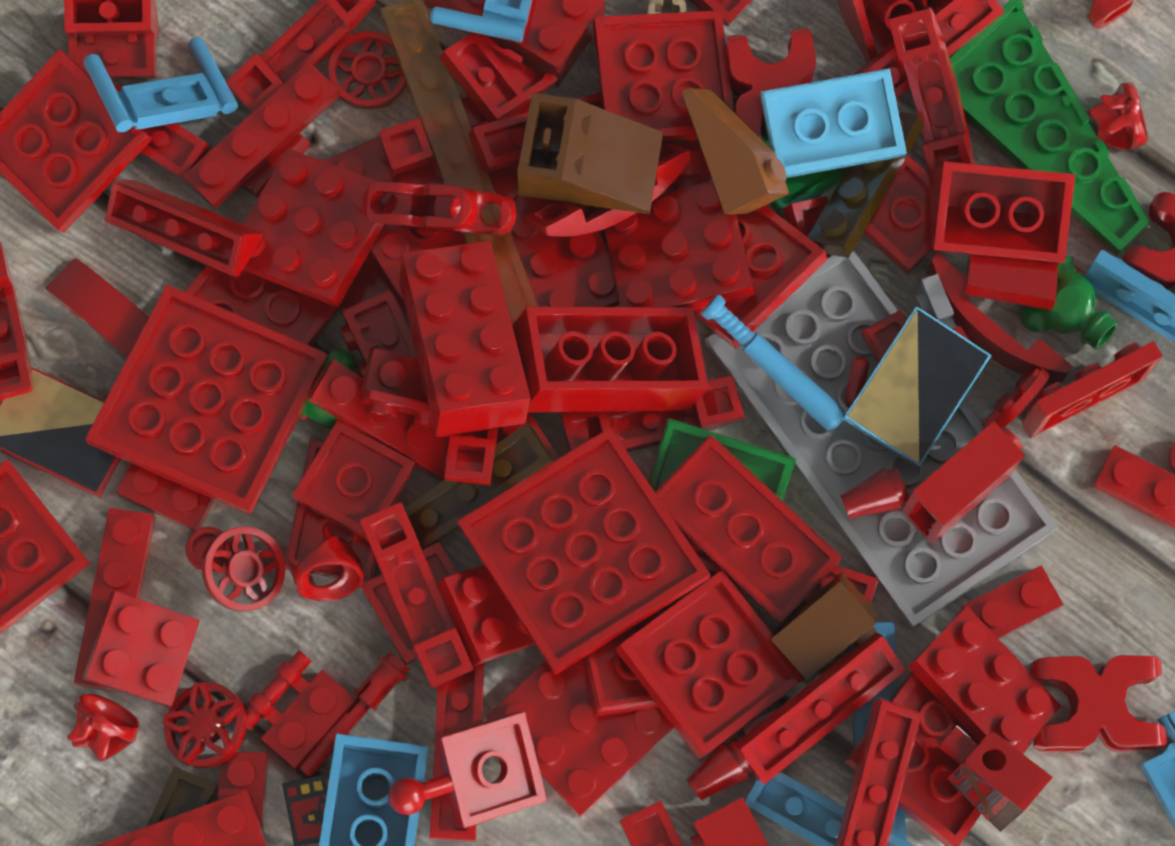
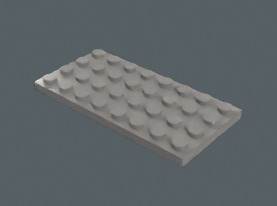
(821, 337)

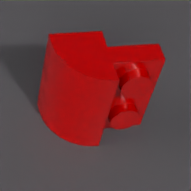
(118, 32)

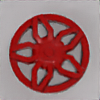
(366, 70)
(1013, 403)
(243, 569)
(205, 725)

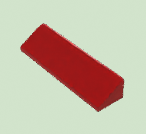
(181, 226)

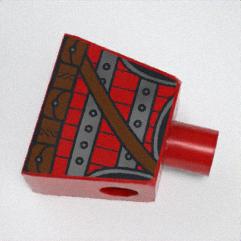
(994, 776)

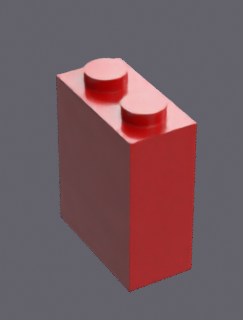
(963, 481)

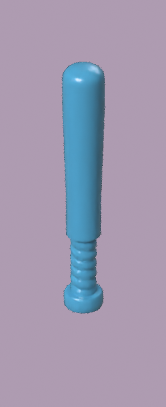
(780, 369)

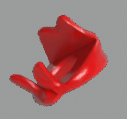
(1120, 119)
(331, 551)
(103, 726)

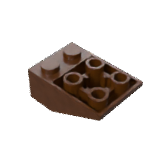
(587, 156)

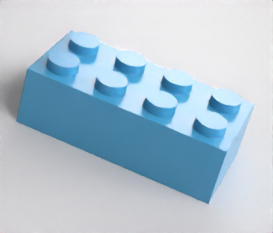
(358, 791)

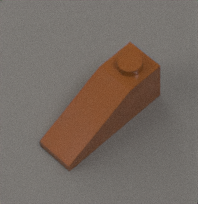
(738, 160)

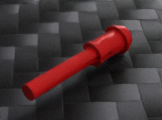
(369, 695)

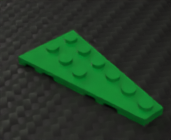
(1038, 122)

